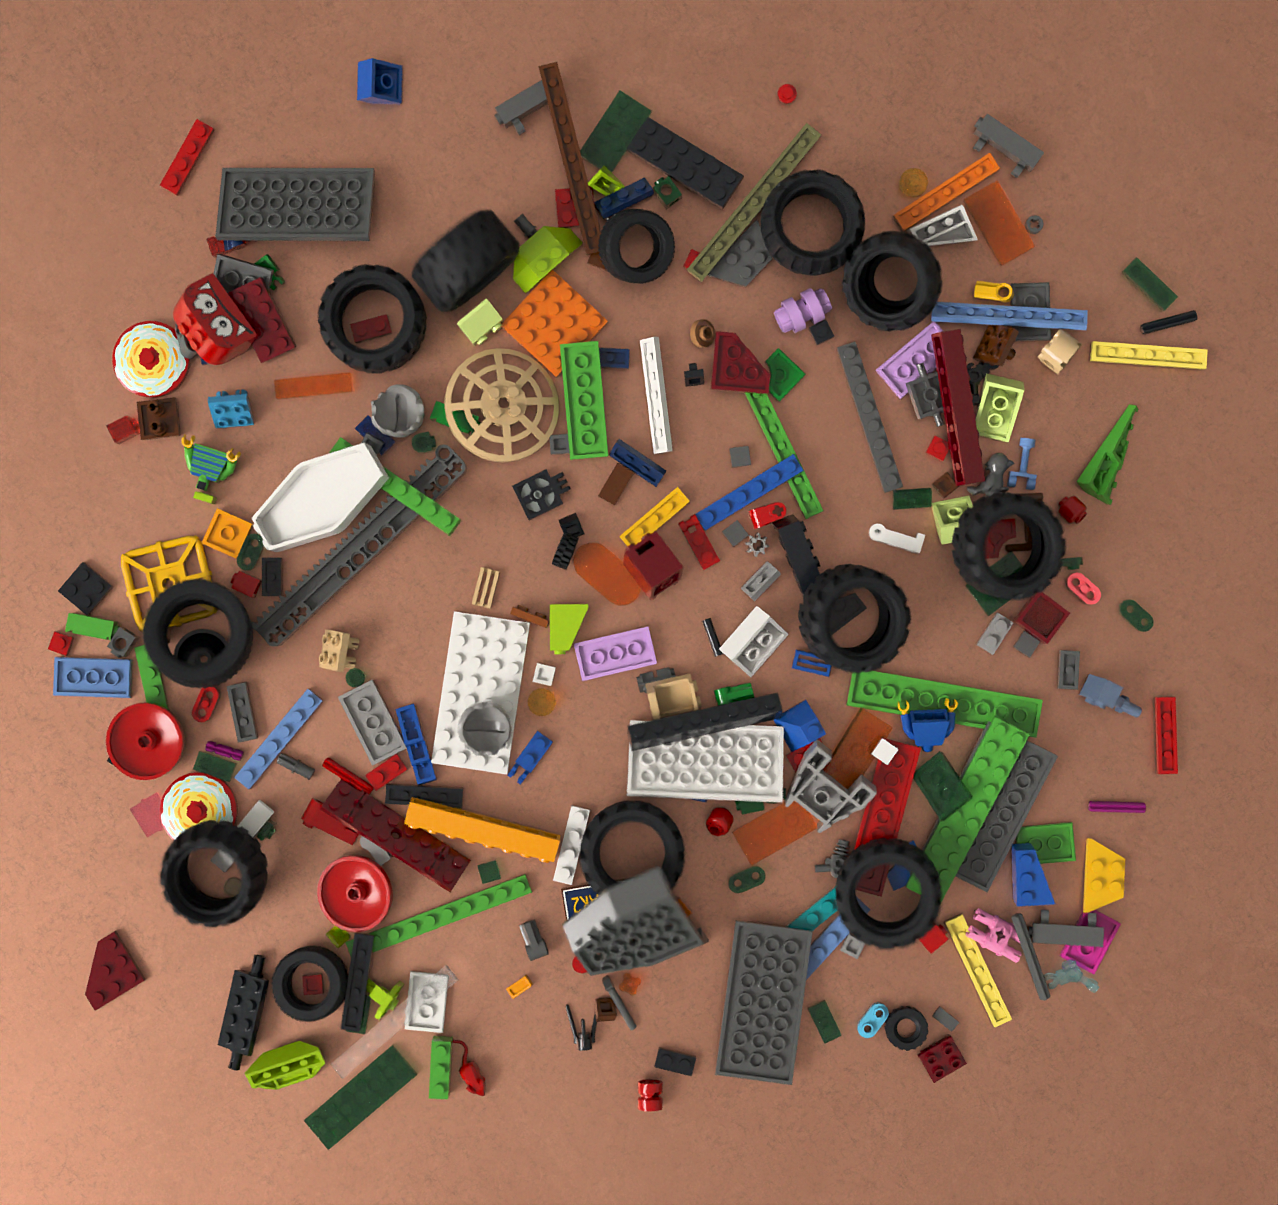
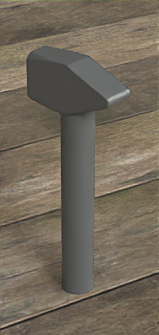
(609, 986)

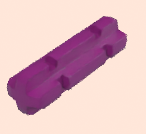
(224, 750)

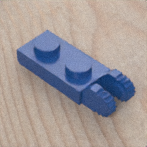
(531, 755)

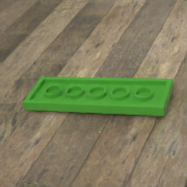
(584, 400)

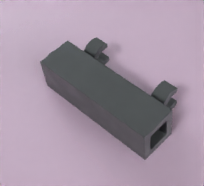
(521, 106)
(1008, 143)
(1067, 934)

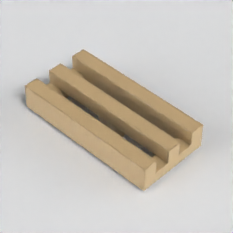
(479, 581)

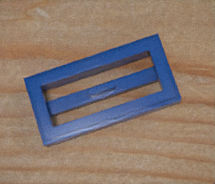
(796, 659)

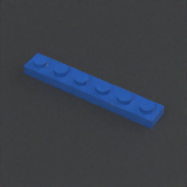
(749, 492)

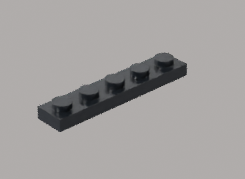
(357, 982)

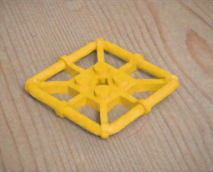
(157, 576)

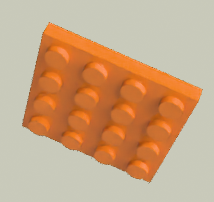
(553, 317)

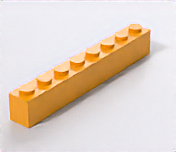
(482, 829)

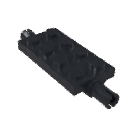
(243, 1012)

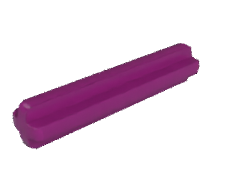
(1108, 806)

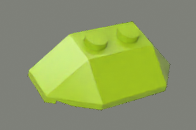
(542, 254)
(285, 1066)

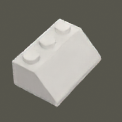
(753, 641)

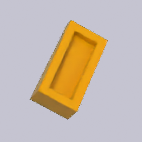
(519, 986)

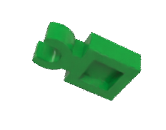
(266, 261)

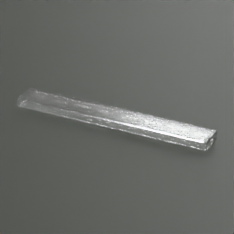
(394, 1022)

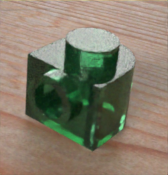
(423, 443)

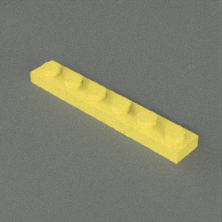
(1148, 355)
(978, 971)

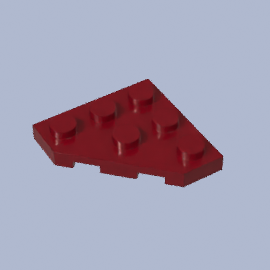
(737, 367)
(111, 972)

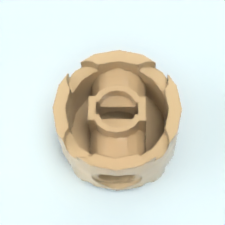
(1059, 351)

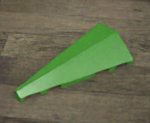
(1101, 471)

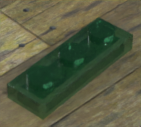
(1150, 284)

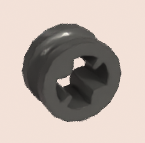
(1034, 230)

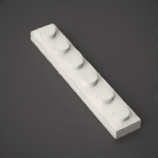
(656, 395)

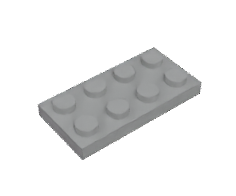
(372, 722)

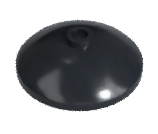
(199, 644)

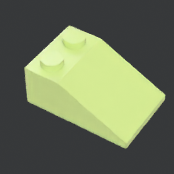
(998, 407)

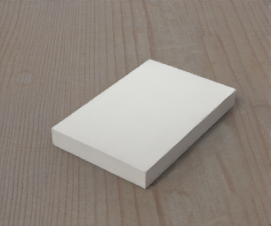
(433, 1016)

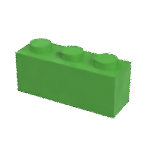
(440, 1067)

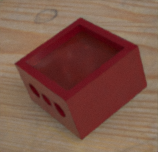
(1041, 617)

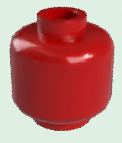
(1072, 509)
(719, 821)

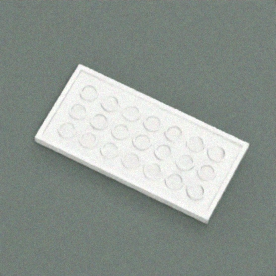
(481, 666)
(715, 766)

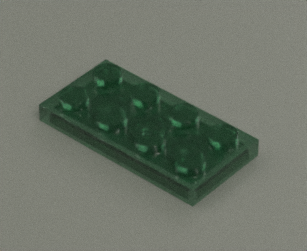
(614, 132)

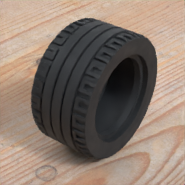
(176, 599)

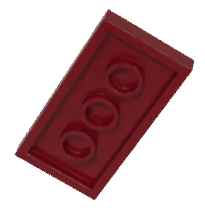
(264, 317)

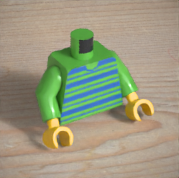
(208, 462)

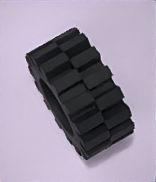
(565, 551)

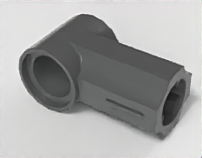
(535, 945)

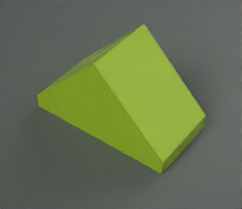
(605, 182)

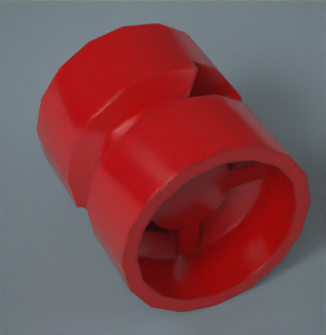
(650, 1095)

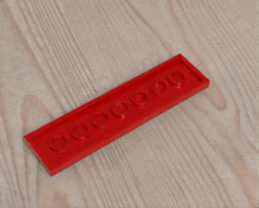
(886, 809)

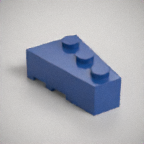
(1028, 878)

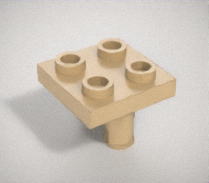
(335, 651)

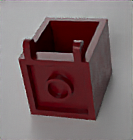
(652, 564)

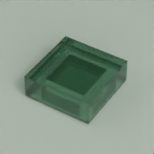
(489, 871)

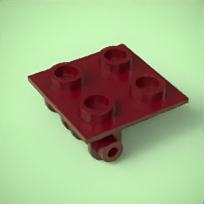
(942, 1058)

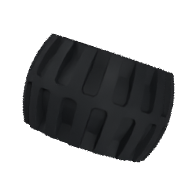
(812, 183)
(193, 903)

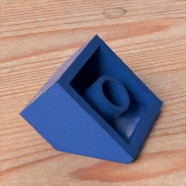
(379, 82)

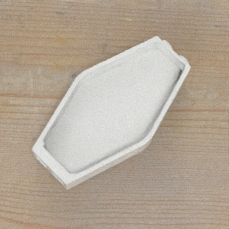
(320, 498)

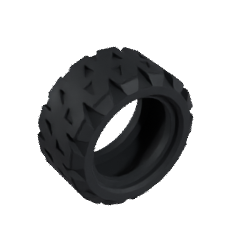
(465, 260)
(349, 285)
(1046, 551)
(891, 627)
(630, 812)
(888, 934)

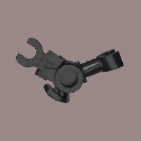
(976, 375)

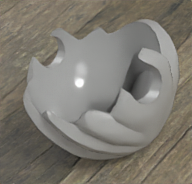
(398, 411)
(484, 728)

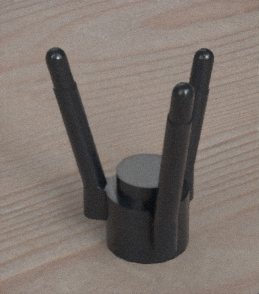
(583, 1039)

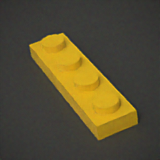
(655, 517)

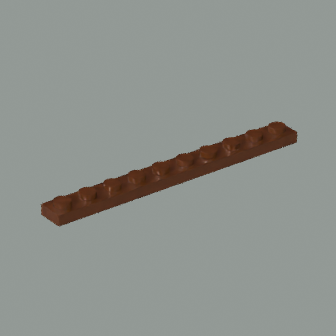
(571, 156)

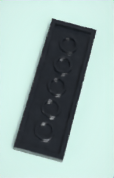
(685, 162)

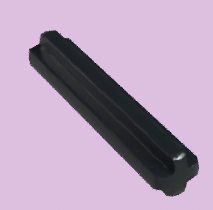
(1169, 322)

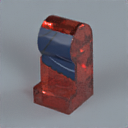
(224, 246)

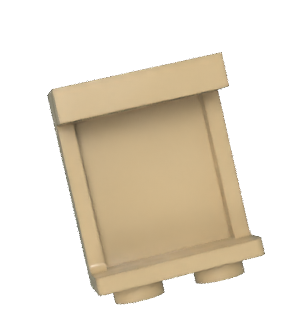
(673, 696)

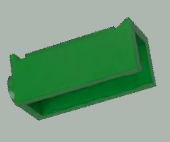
(439, 415)

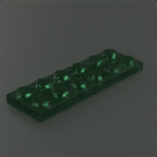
(360, 1097)

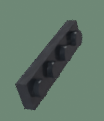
(402, 794)

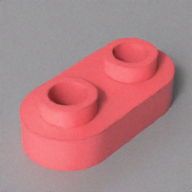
(1083, 588)

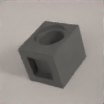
(130, 638)

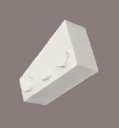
(945, 228)

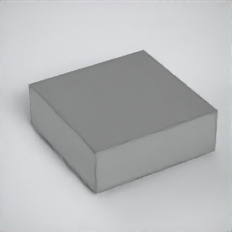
(852, 946)

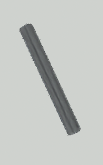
(1030, 956)

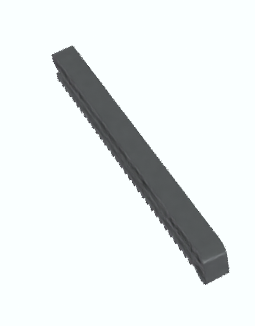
(327, 579)

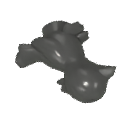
(993, 481)

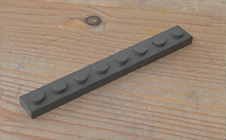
(869, 417)

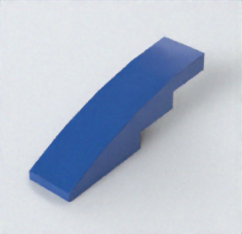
(416, 744)

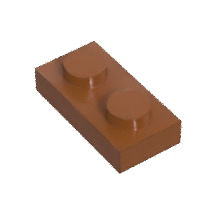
(522, 612)

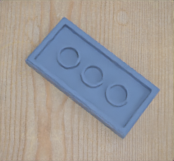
(92, 677)

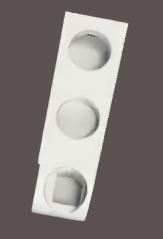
(880, 534)

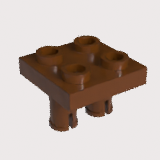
(158, 418)

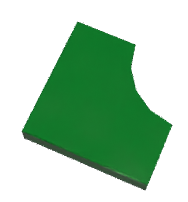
(783, 373)

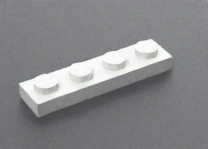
(571, 845)

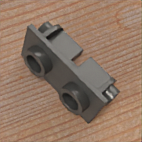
(649, 677)

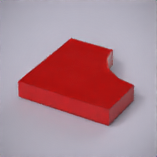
(998, 535)

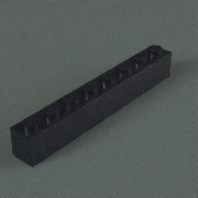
(704, 722)

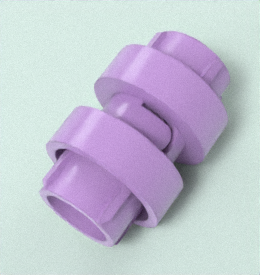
(795, 313)

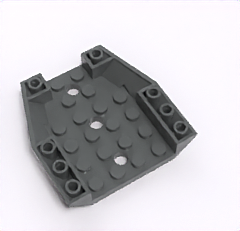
(630, 911)

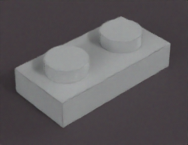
(760, 581)
(994, 633)

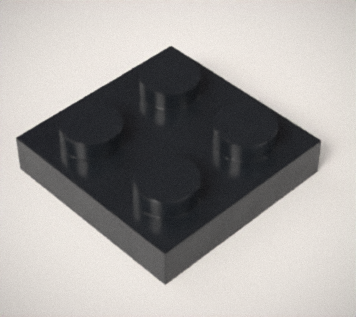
(85, 588)

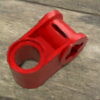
(763, 515)

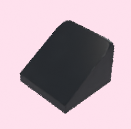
(571, 525)

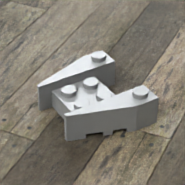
(822, 793)

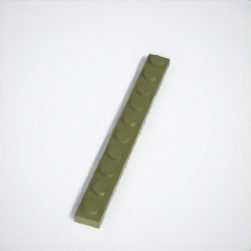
(753, 203)

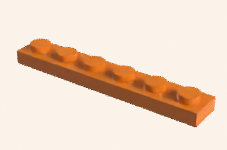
(946, 192)

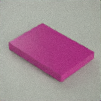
(1089, 956)

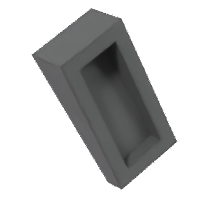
(945, 1019)

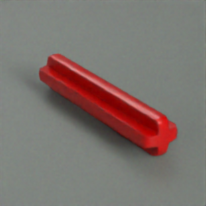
(347, 776)

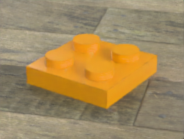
(227, 533)

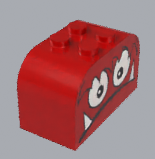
(212, 322)

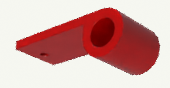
(317, 818)

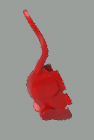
(471, 1073)

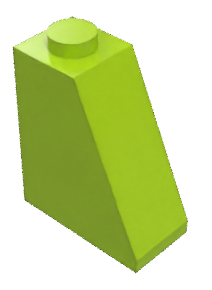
(565, 624)

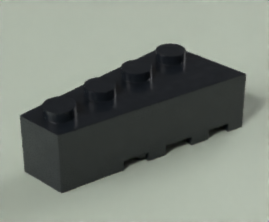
(798, 550)

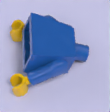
(928, 726)

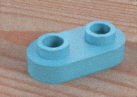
(872, 1020)

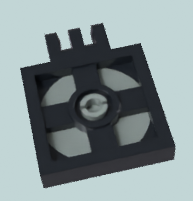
(540, 493)

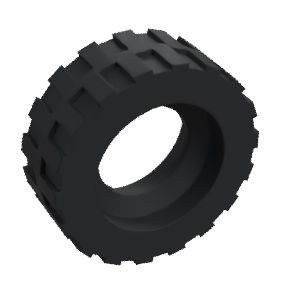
(906, 1013)

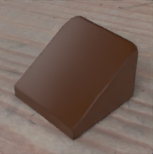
(605, 1009)

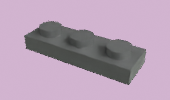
(242, 712)

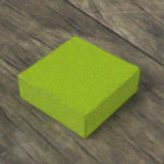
(205, 497)

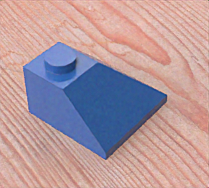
(800, 726)

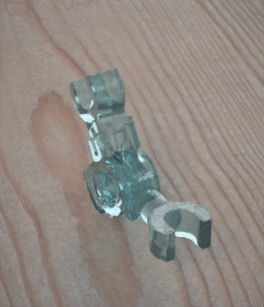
(1068, 974)

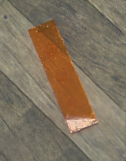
(313, 386)

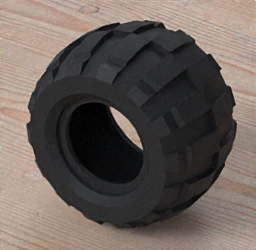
(869, 303)

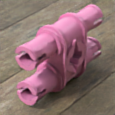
(989, 938)

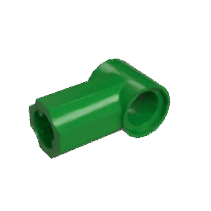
(733, 694)

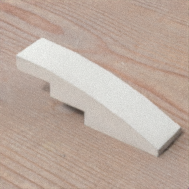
(253, 823)

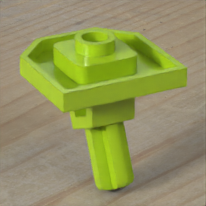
(384, 997)

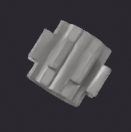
(753, 540)

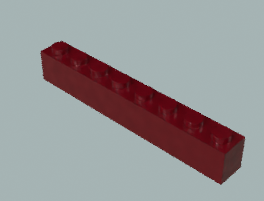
(958, 407)

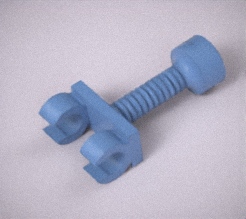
(1026, 444)

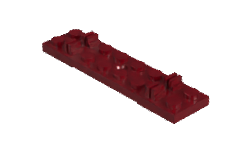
(379, 822)

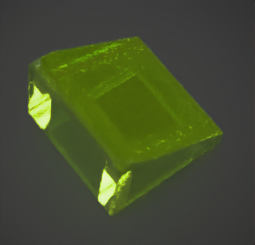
(338, 936)

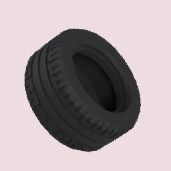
(662, 246)
(283, 989)

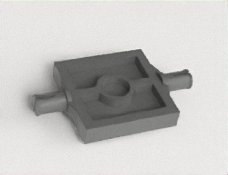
(926, 395)

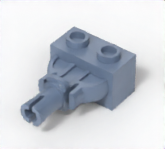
(1106, 693)

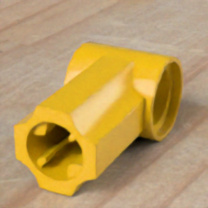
(991, 291)

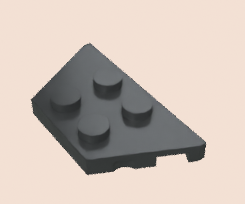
(744, 258)

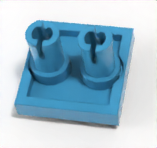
(231, 409)

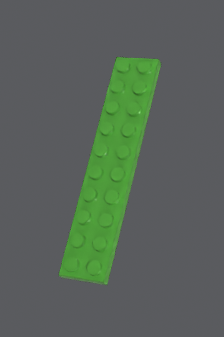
(974, 709)
(984, 781)

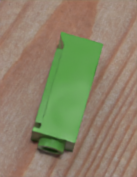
(91, 626)

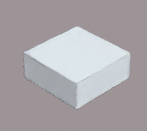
(544, 674)
(884, 751)

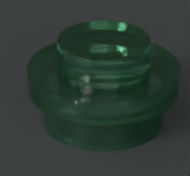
(355, 677)

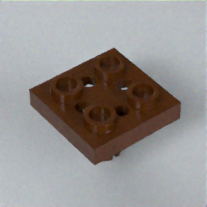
(996, 345)

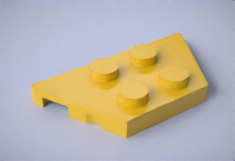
(1102, 876)

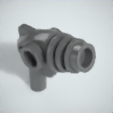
(835, 862)

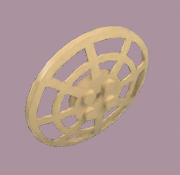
(494, 413)

